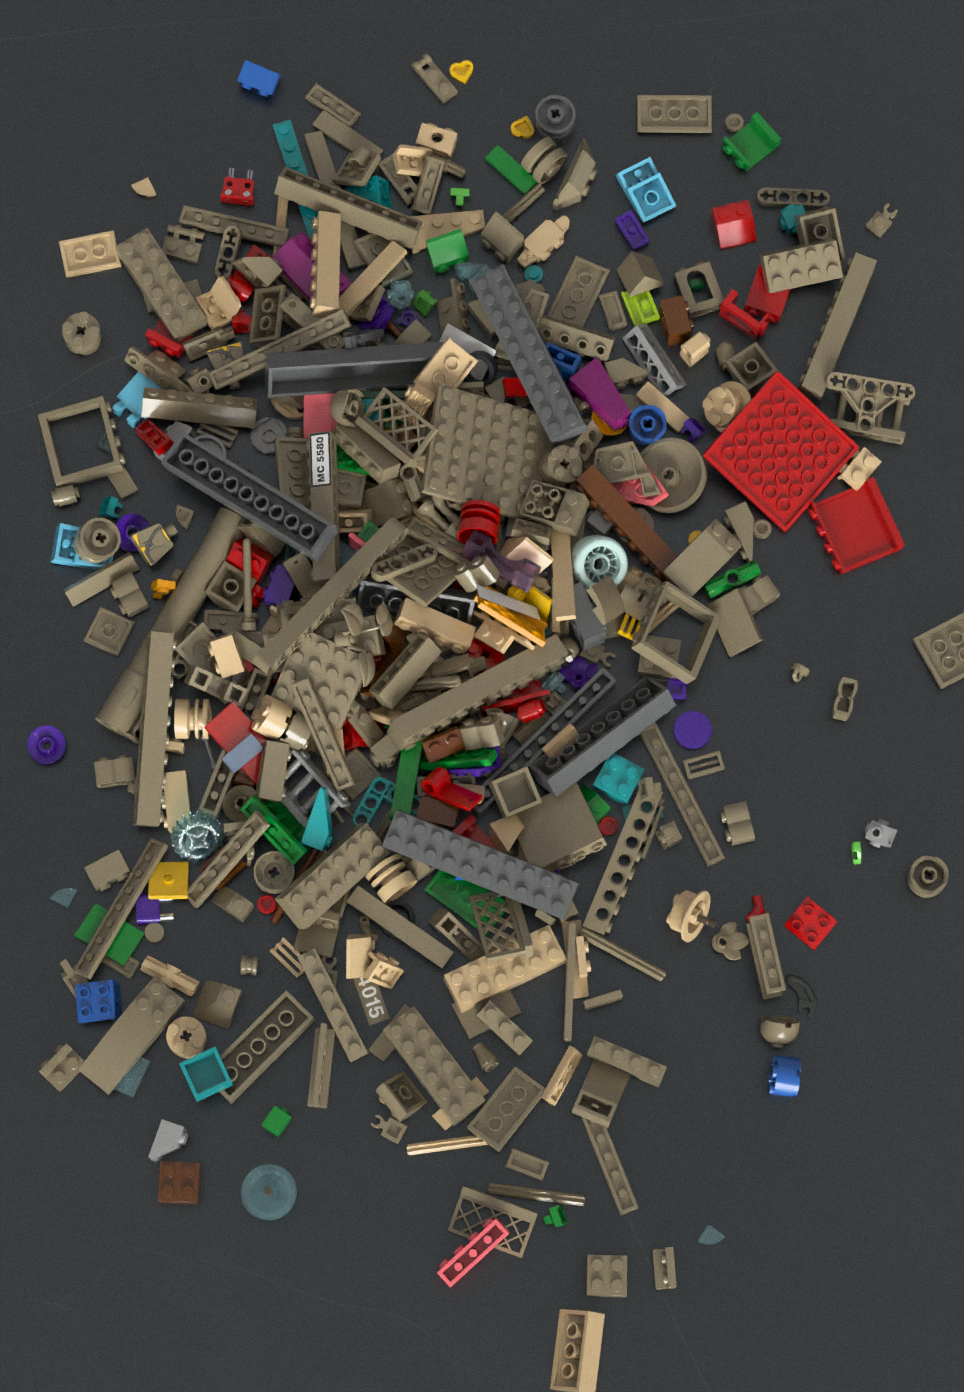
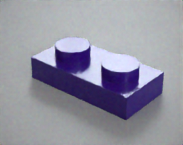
(632, 230)

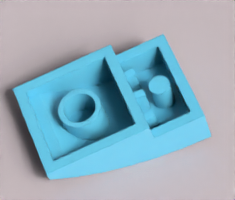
(645, 190)
(64, 552)

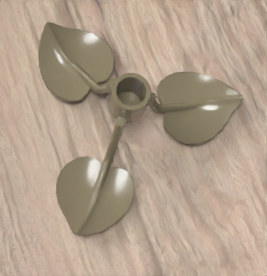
(354, 619)

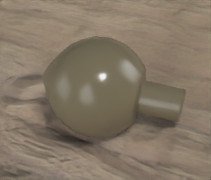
(571, 647)

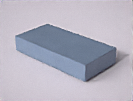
(242, 753)

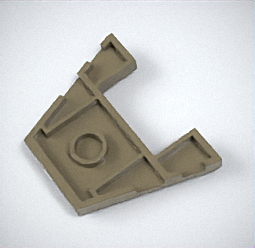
(623, 464)

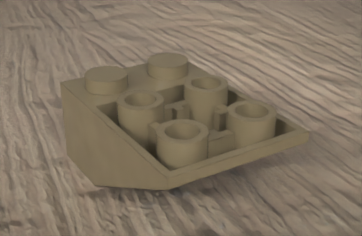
(555, 507)
(600, 1093)

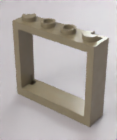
(91, 473)
(708, 617)

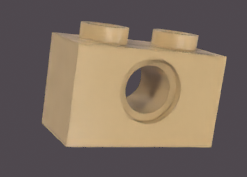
(443, 148)

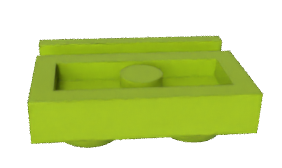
(640, 308)

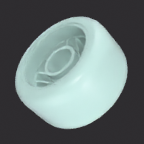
(610, 557)

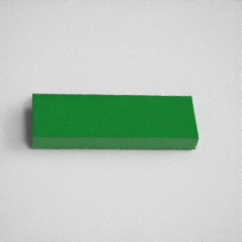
(511, 170)

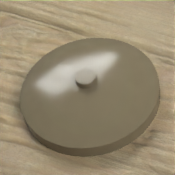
(679, 470)

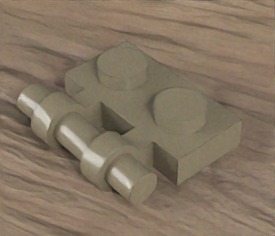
(183, 249)

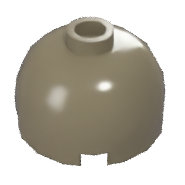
(347, 406)
(779, 1030)

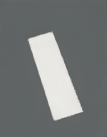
(508, 602)

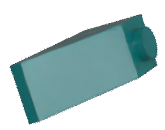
(319, 825)

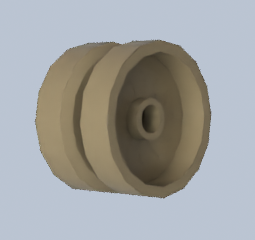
(544, 160)
(107, 540)

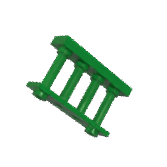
(284, 829)

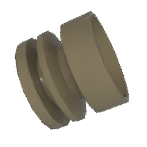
(268, 862)

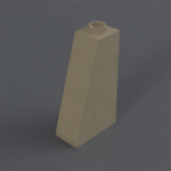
(479, 314)

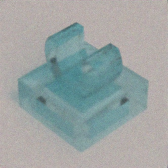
(554, 683)

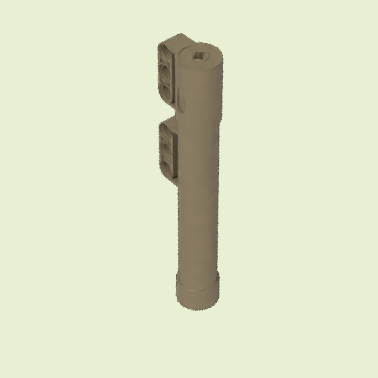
(124, 703)

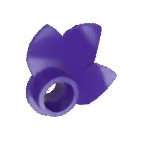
(578, 670)

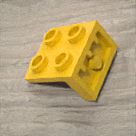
(533, 597)

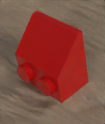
(734, 224)
(260, 560)

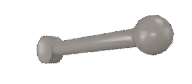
(209, 752)

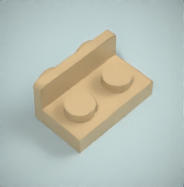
(383, 970)

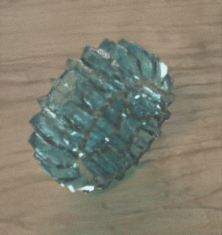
(196, 828)

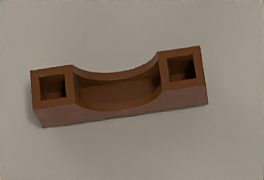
(393, 648)

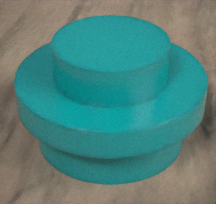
(533, 272)

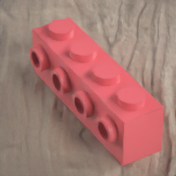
(473, 1252)

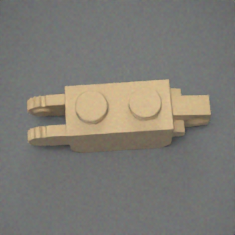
(543, 241)

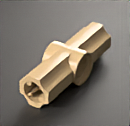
(170, 976)

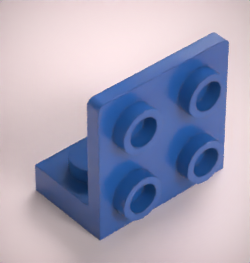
(98, 1001)

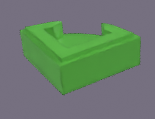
(856, 852)

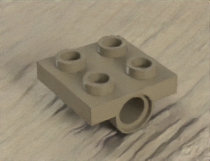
(357, 167)

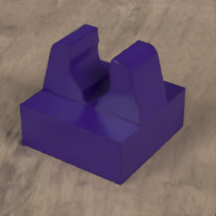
(694, 427)
(676, 688)

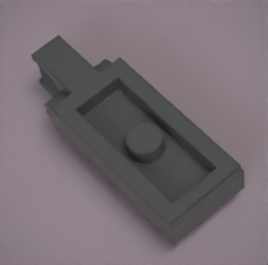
(362, 337)

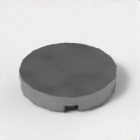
(264, 434)

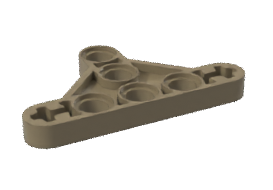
(859, 394)

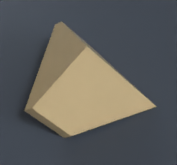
(505, 831)

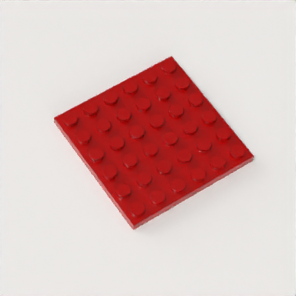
(780, 451)

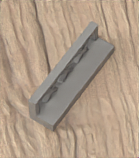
(657, 355)

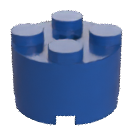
(646, 414)
(784, 1076)

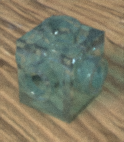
(401, 288)

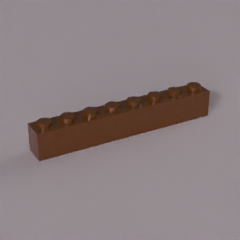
(626, 521)

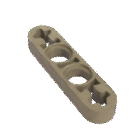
(792, 194)
(406, 565)

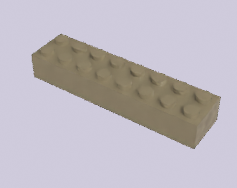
(836, 326)

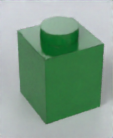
(277, 1120)

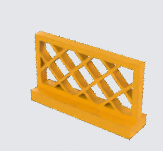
(525, 625)

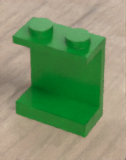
(751, 143)

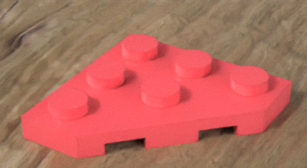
(633, 493)

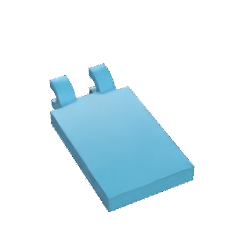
(132, 398)

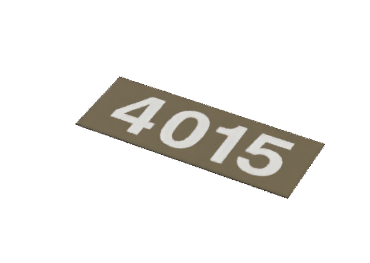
(371, 1000)

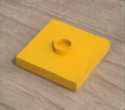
(169, 881)

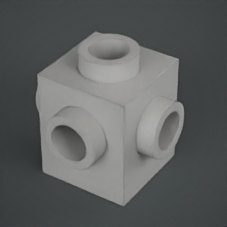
(886, 834)

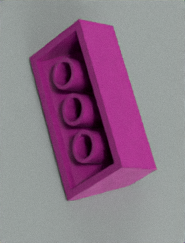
(297, 263)

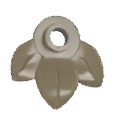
(733, 941)

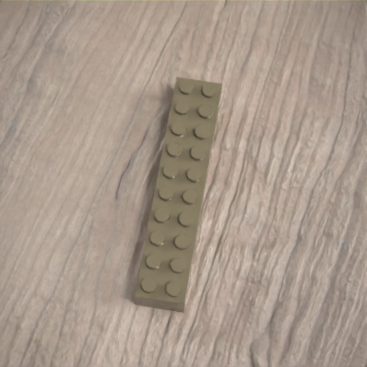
(476, 693)

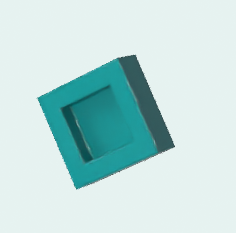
(108, 507)

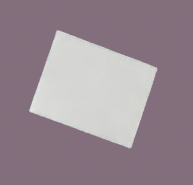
(470, 345)

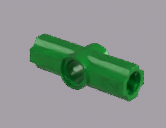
(743, 575)

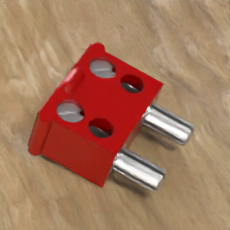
(238, 190)

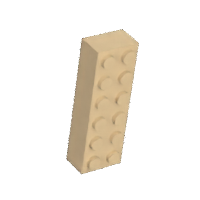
(485, 980)

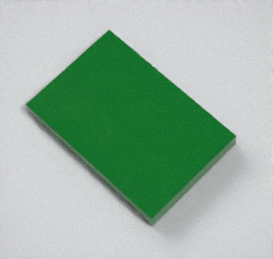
(122, 945)

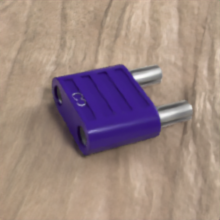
(149, 910)

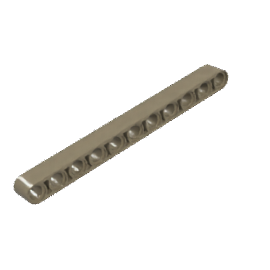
(330, 596)

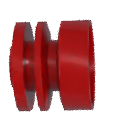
(479, 516)

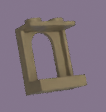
(706, 306)

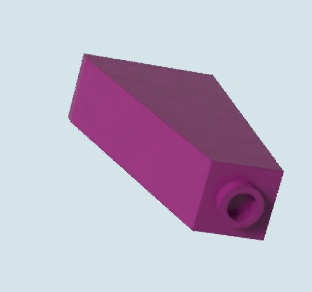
(597, 388)

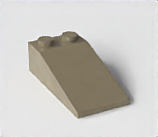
(702, 558)

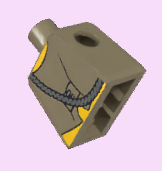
(224, 355)
(153, 541)

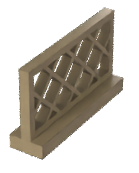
(386, 439)
(518, 924)
(321, 1067)
(497, 1204)

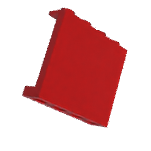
(856, 526)

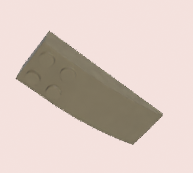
(132, 1035)

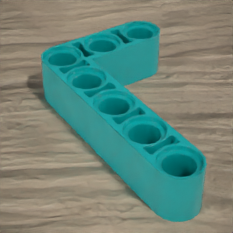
(379, 798)

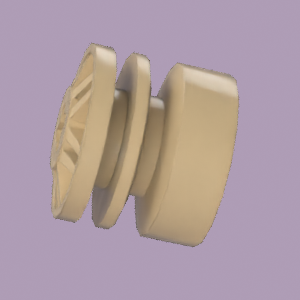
(191, 718)
(392, 880)

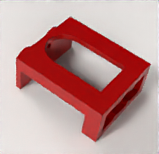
(729, 306)

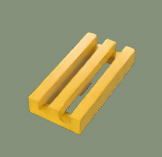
(627, 634)

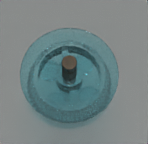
(268, 1192)

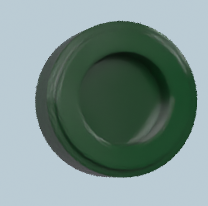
(696, 285)

